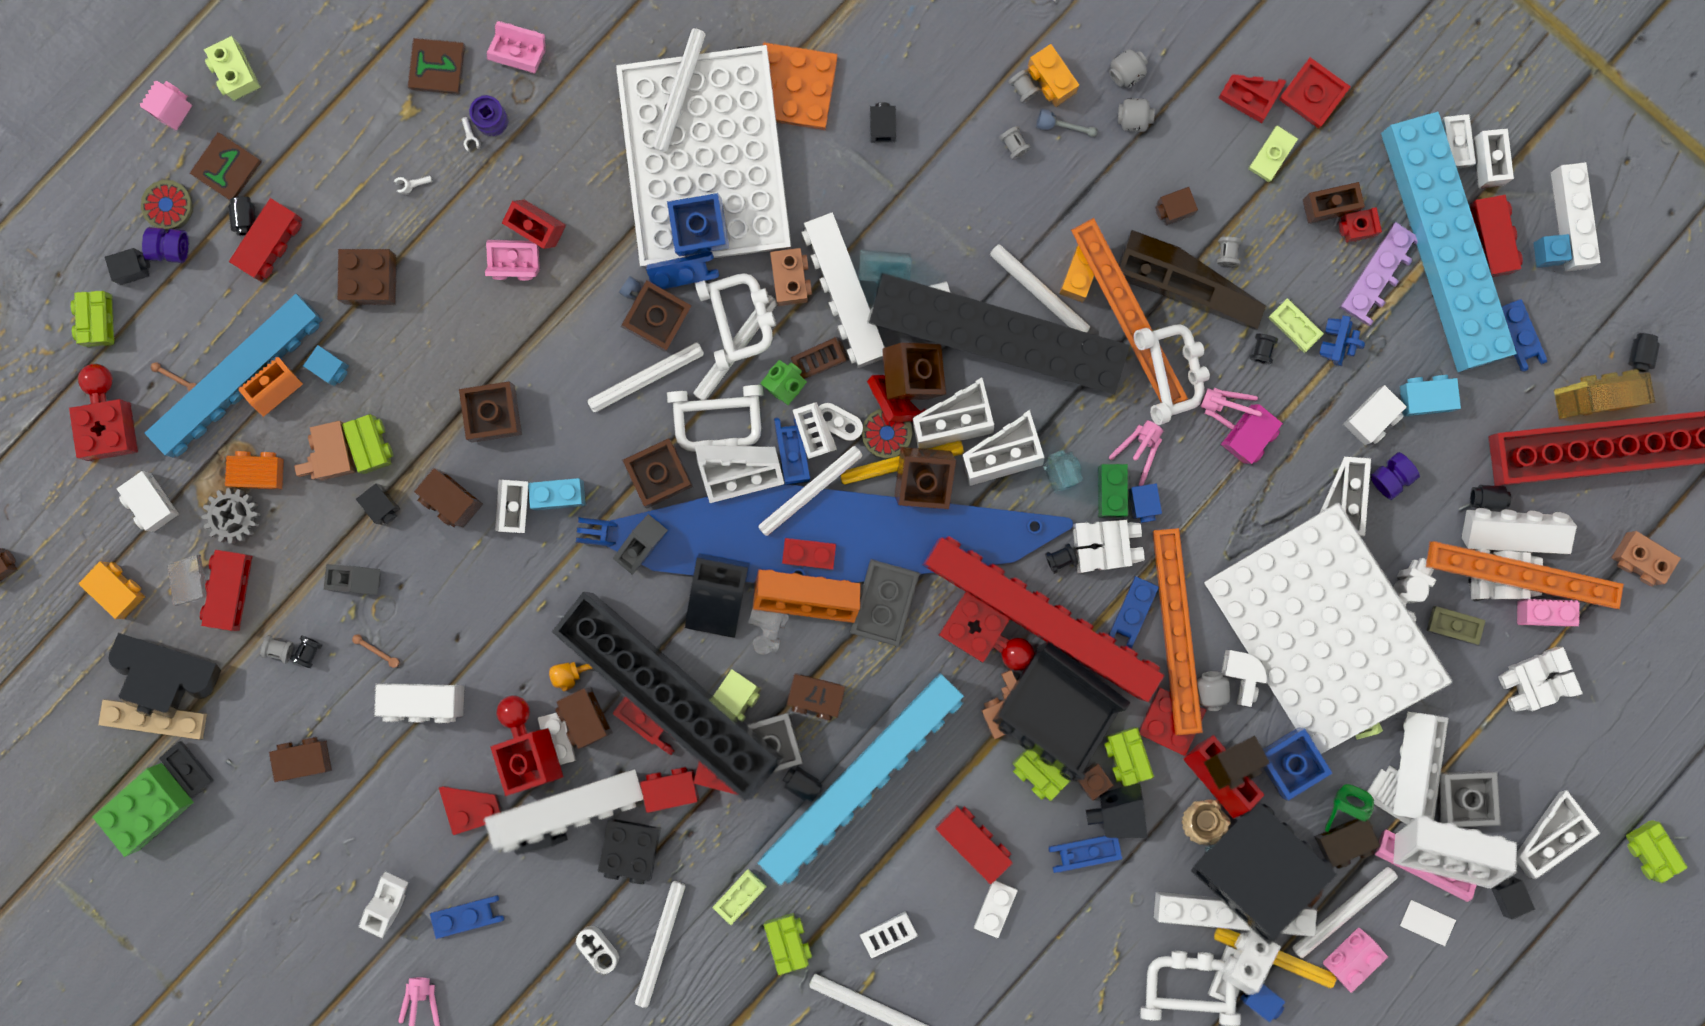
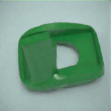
(1341, 803)

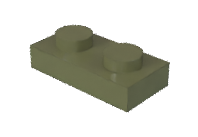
(1456, 625)

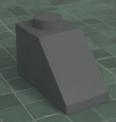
(640, 544)
(352, 579)

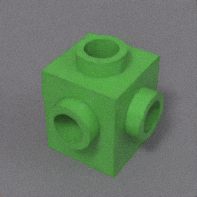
(784, 381)

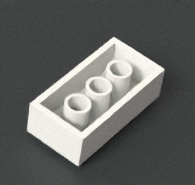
(1455, 852)

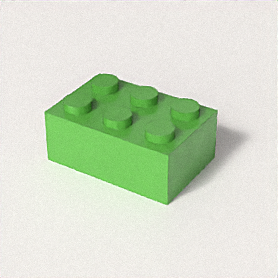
(142, 809)

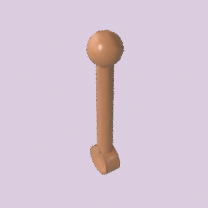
(156, 367)
(393, 662)

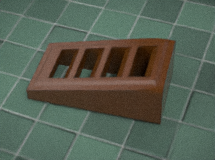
(840, 350)

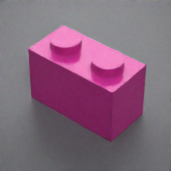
(1252, 435)

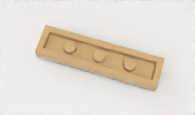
(123, 716)

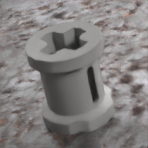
(1024, 86)
(1015, 142)
(1229, 251)
(277, 649)

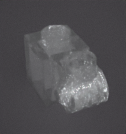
(770, 624)

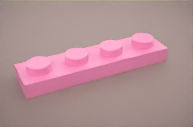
(1458, 888)

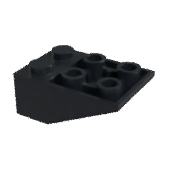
(716, 595)

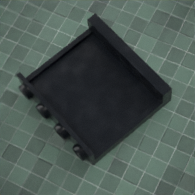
(1059, 711)
(1264, 872)

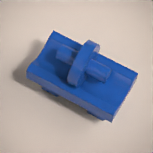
(1342, 330)

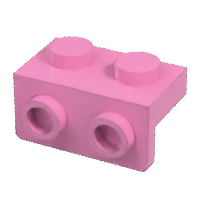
(517, 47)
(512, 259)
(1355, 959)

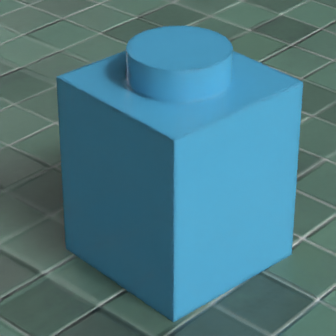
(1552, 250)
(326, 366)

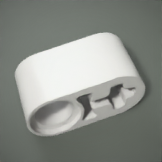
(587, 949)

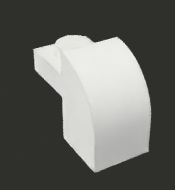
(1249, 670)
(385, 905)

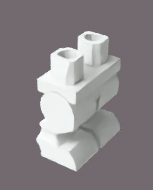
(1114, 543)
(1414, 583)
(1485, 589)
(1532, 682)

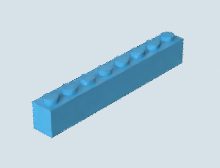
(221, 386)

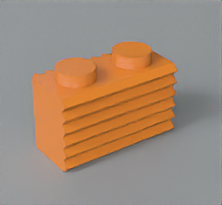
(270, 386)
(254, 472)

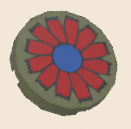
(166, 205)
(884, 437)

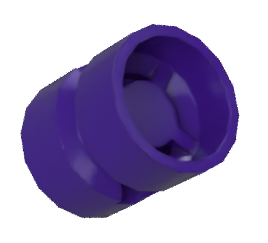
(488, 115)
(159, 245)
(1394, 476)

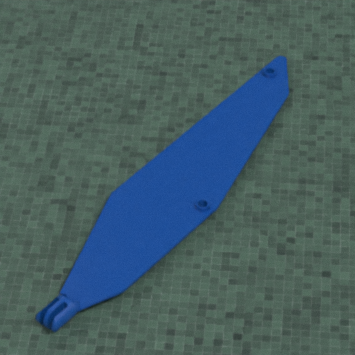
(856, 522)

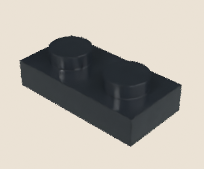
(186, 769)

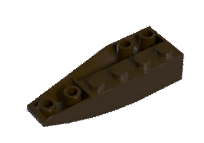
(1184, 278)

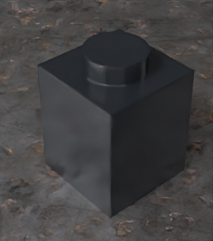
(882, 123)
(127, 266)
(378, 504)
(1513, 898)

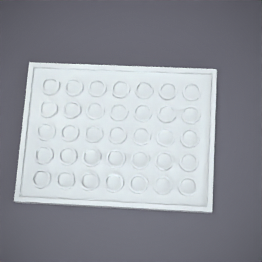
(719, 145)
(1328, 629)

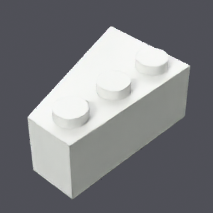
(737, 470)
(1351, 491)

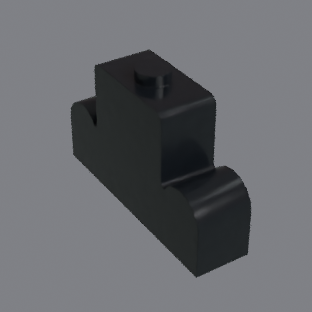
(159, 675)

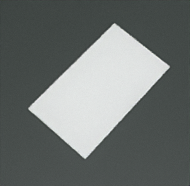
(1428, 923)

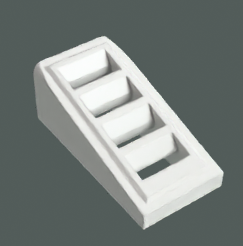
(821, 427)
(902, 917)

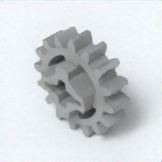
(226, 524)

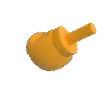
(565, 674)

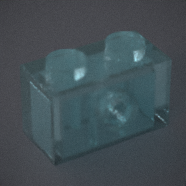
(877, 262)
(1063, 471)

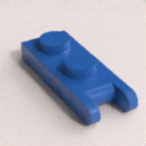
(681, 271)
(1523, 334)
(791, 453)
(1134, 610)
(1087, 852)
(464, 917)

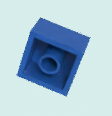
(698, 224)
(1295, 763)

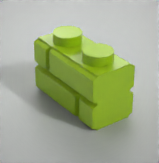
(93, 318)
(367, 443)
(1129, 757)
(1045, 778)
(1655, 851)
(786, 943)

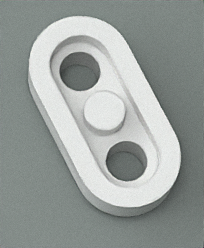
(840, 420)

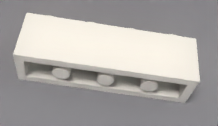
(1576, 214)
(1519, 531)
(1420, 765)

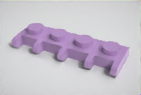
(1378, 273)

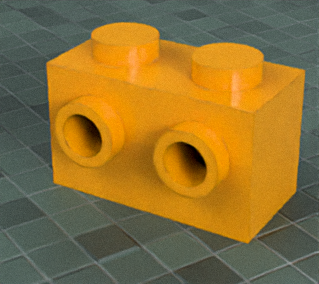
(1053, 75)

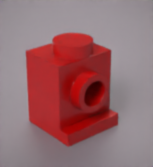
(1370, 222)

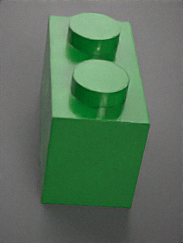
(1113, 490)

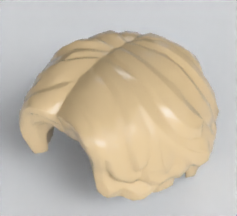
(1205, 822)

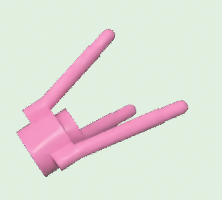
(1214, 401)
(1149, 436)
(417, 991)

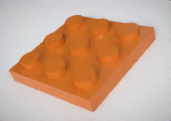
(801, 84)

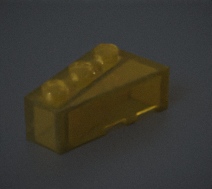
(1605, 394)

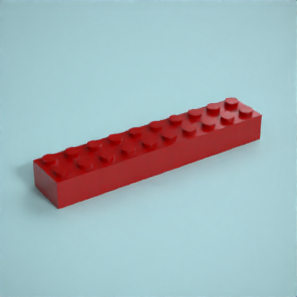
(1598, 448)
(1043, 620)

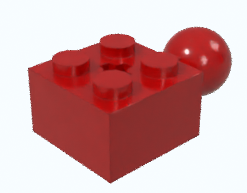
(89, 419)
(1015, 652)
(528, 757)

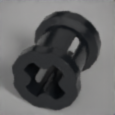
(1264, 348)
(1061, 558)
(306, 651)

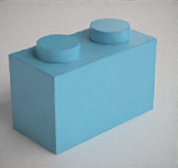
(1430, 396)
(556, 494)

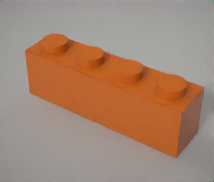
(806, 596)

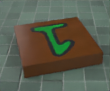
(436, 66)
(225, 167)

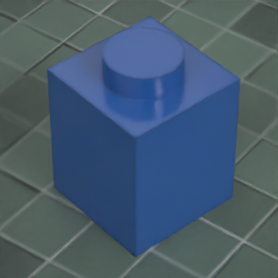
(1145, 502)
(1265, 1003)

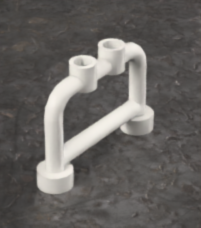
(765, 319)
(1145, 339)
(682, 405)
(1179, 960)

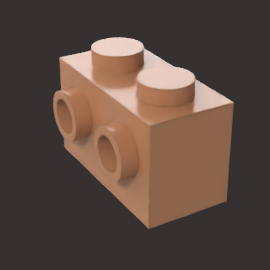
(789, 276)
(1645, 558)

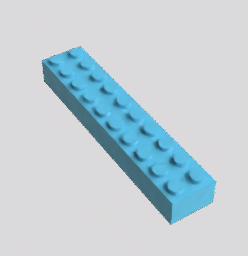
(1448, 242)
(859, 779)

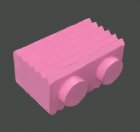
(166, 104)
(1548, 612)

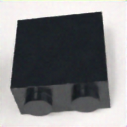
(629, 850)

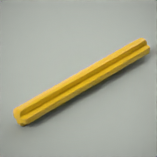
(889, 465)
(1284, 961)

